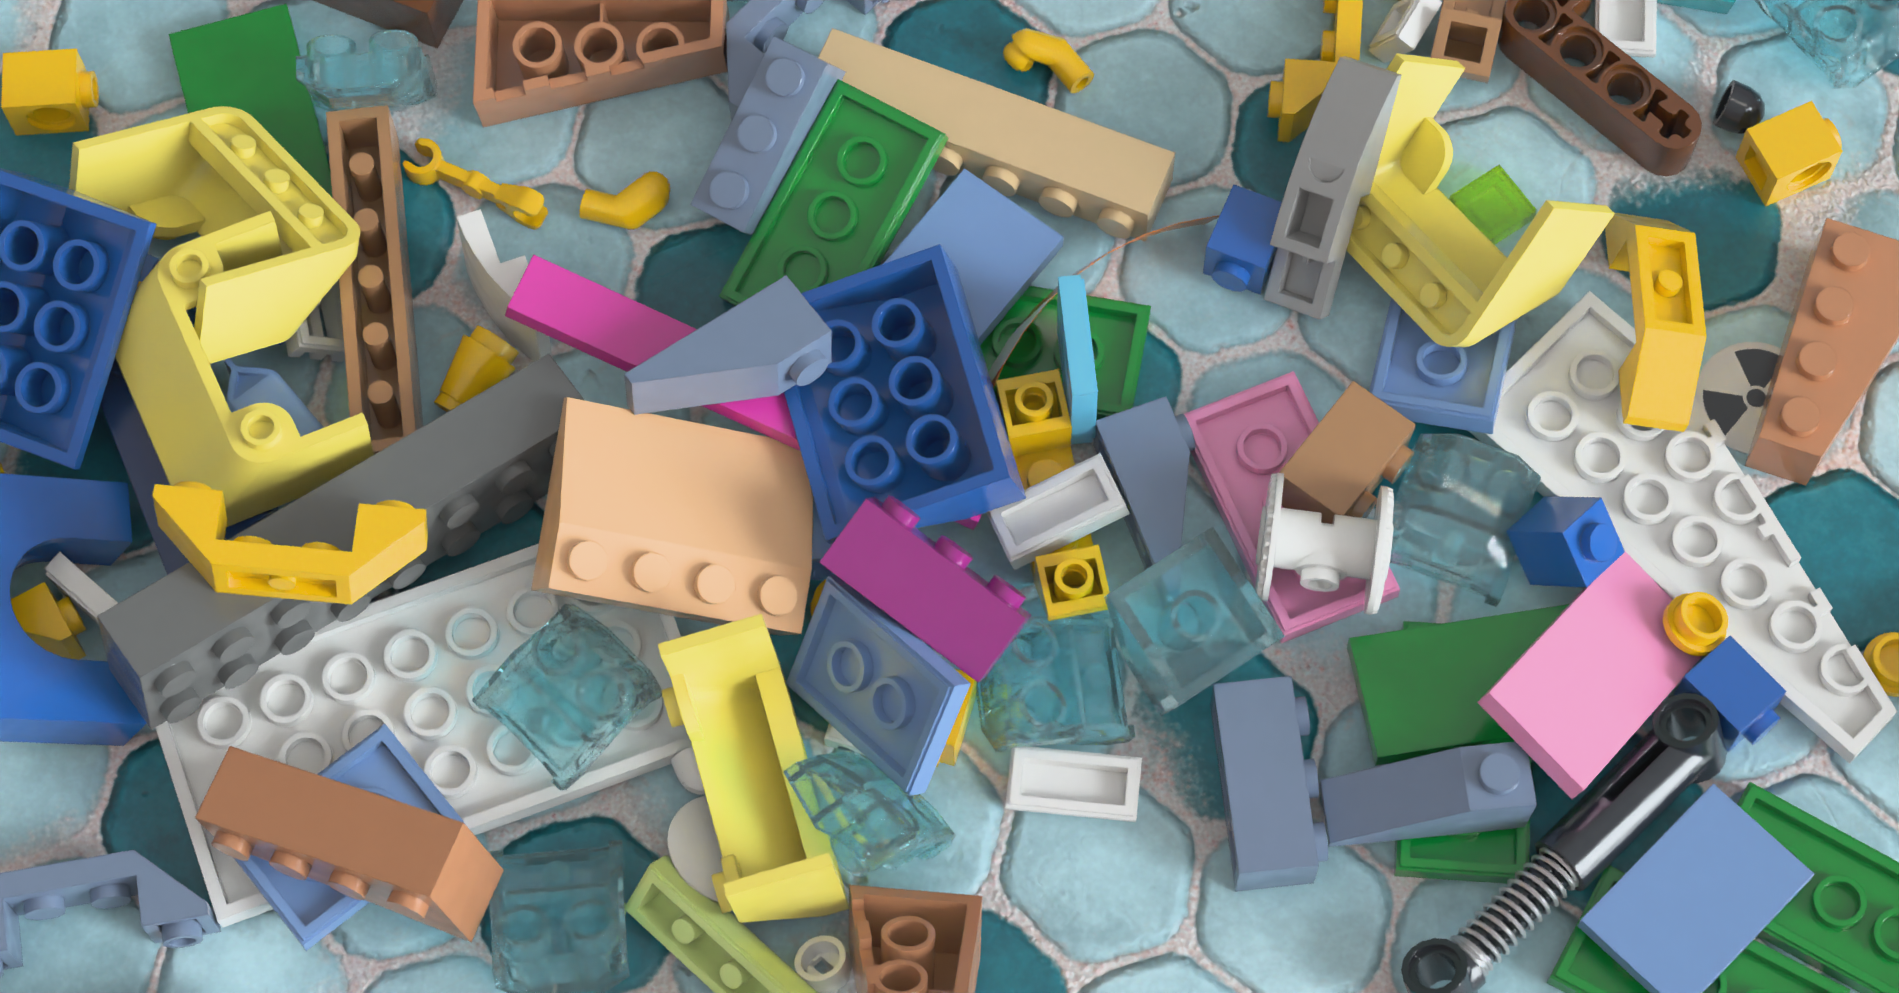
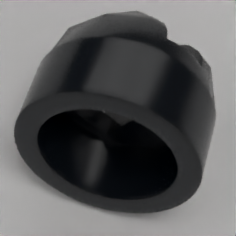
(1739, 108)

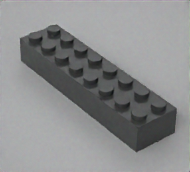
(464, 468)

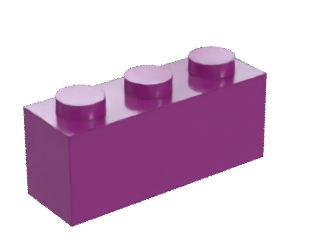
(927, 585)

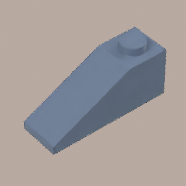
(738, 356)
(1149, 463)
(1431, 796)

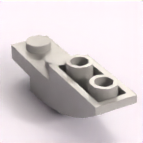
(1327, 185)

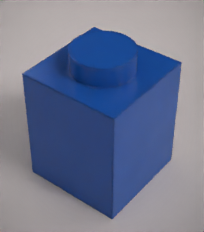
(1240, 246)
(1565, 541)
(1738, 690)

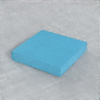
(1077, 358)

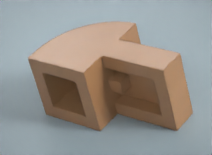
(1469, 35)

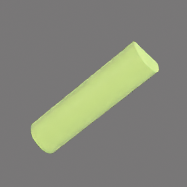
(705, 940)

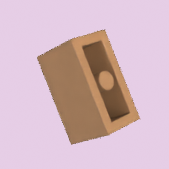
(1348, 457)

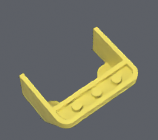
(210, 174)
(1430, 252)
(197, 438)
(743, 739)

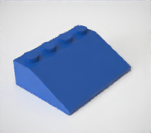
(62, 310)
(903, 399)

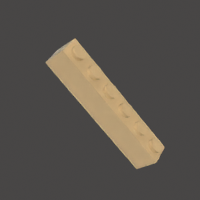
(1016, 141)

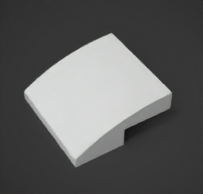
(496, 283)

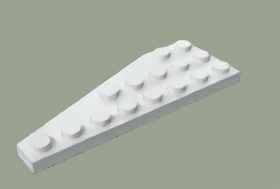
(1685, 517)

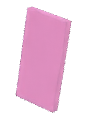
(1237, 451)
(1591, 677)

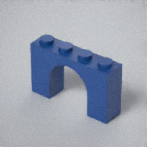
(40, 692)

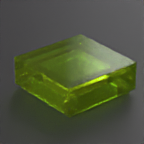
(1494, 204)

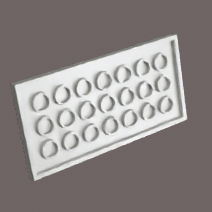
(415, 669)

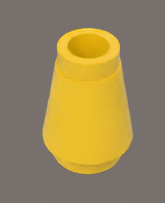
(476, 366)

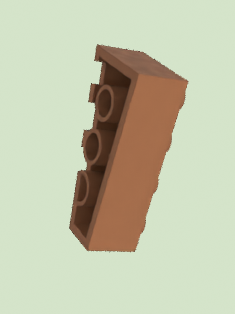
(580, 52)
(1831, 349)
(351, 841)
(914, 940)

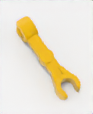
(519, 202)

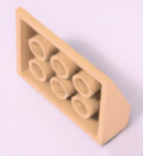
(676, 519)

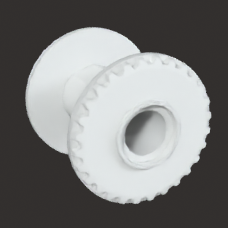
(1322, 550)

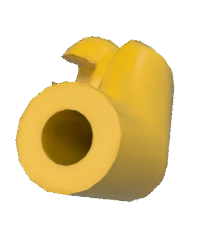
(1049, 50)
(631, 206)

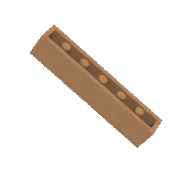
(378, 282)

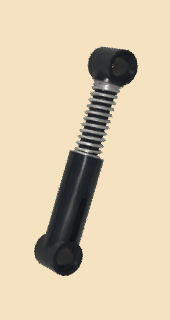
(1579, 844)

